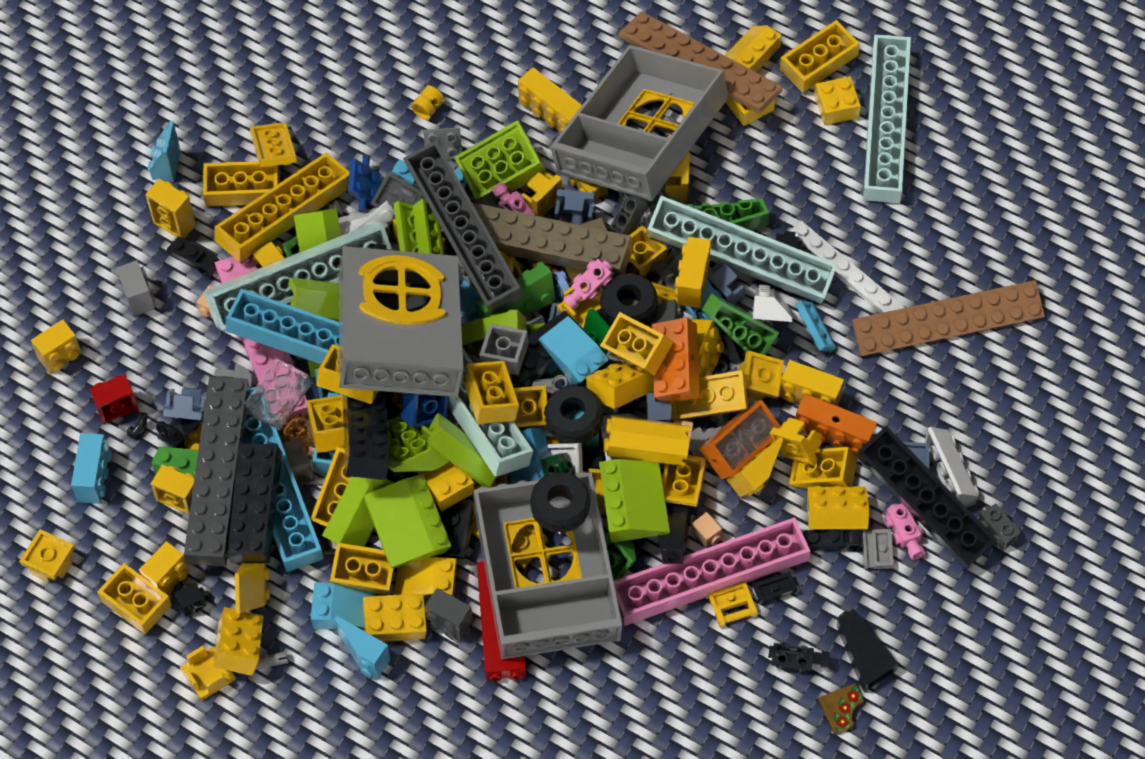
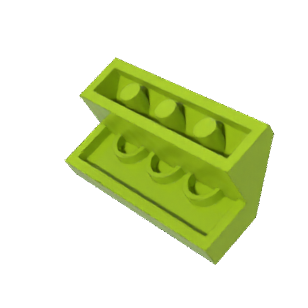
(316, 228)
(417, 228)
(316, 297)
(459, 450)
(351, 518)

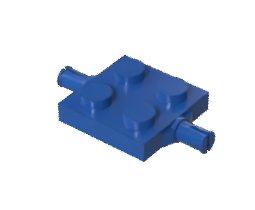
(363, 182)

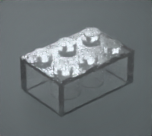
(277, 394)

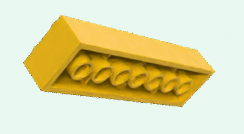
(274, 210)

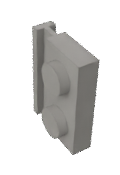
(878, 549)

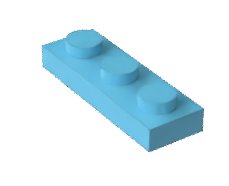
(815, 326)

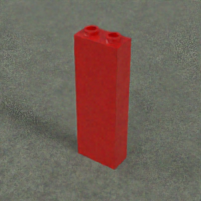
(495, 667)

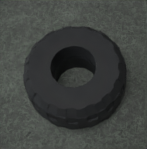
(629, 286)
(569, 399)
(560, 519)

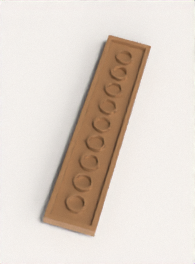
(742, 83)
(948, 318)

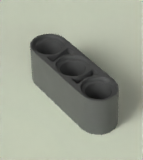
(630, 210)

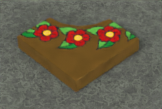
(839, 707)

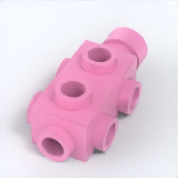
(514, 200)
(593, 282)
(899, 525)

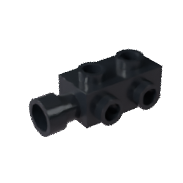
(794, 659)

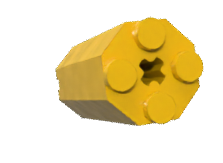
(647, 440)

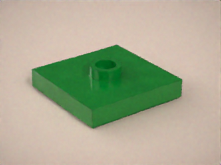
(596, 327)

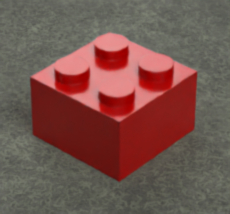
(114, 398)

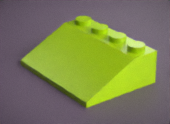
(500, 158)
(409, 448)
(633, 499)
(407, 521)

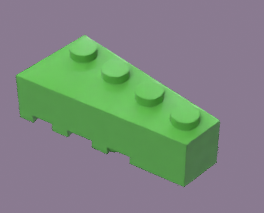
(746, 213)
(536, 288)
(747, 332)
(182, 459)

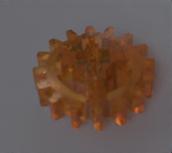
(296, 428)

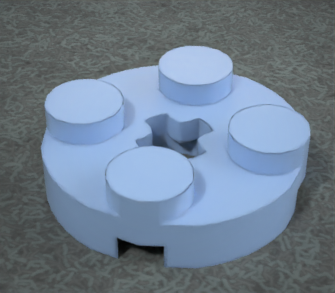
(560, 285)

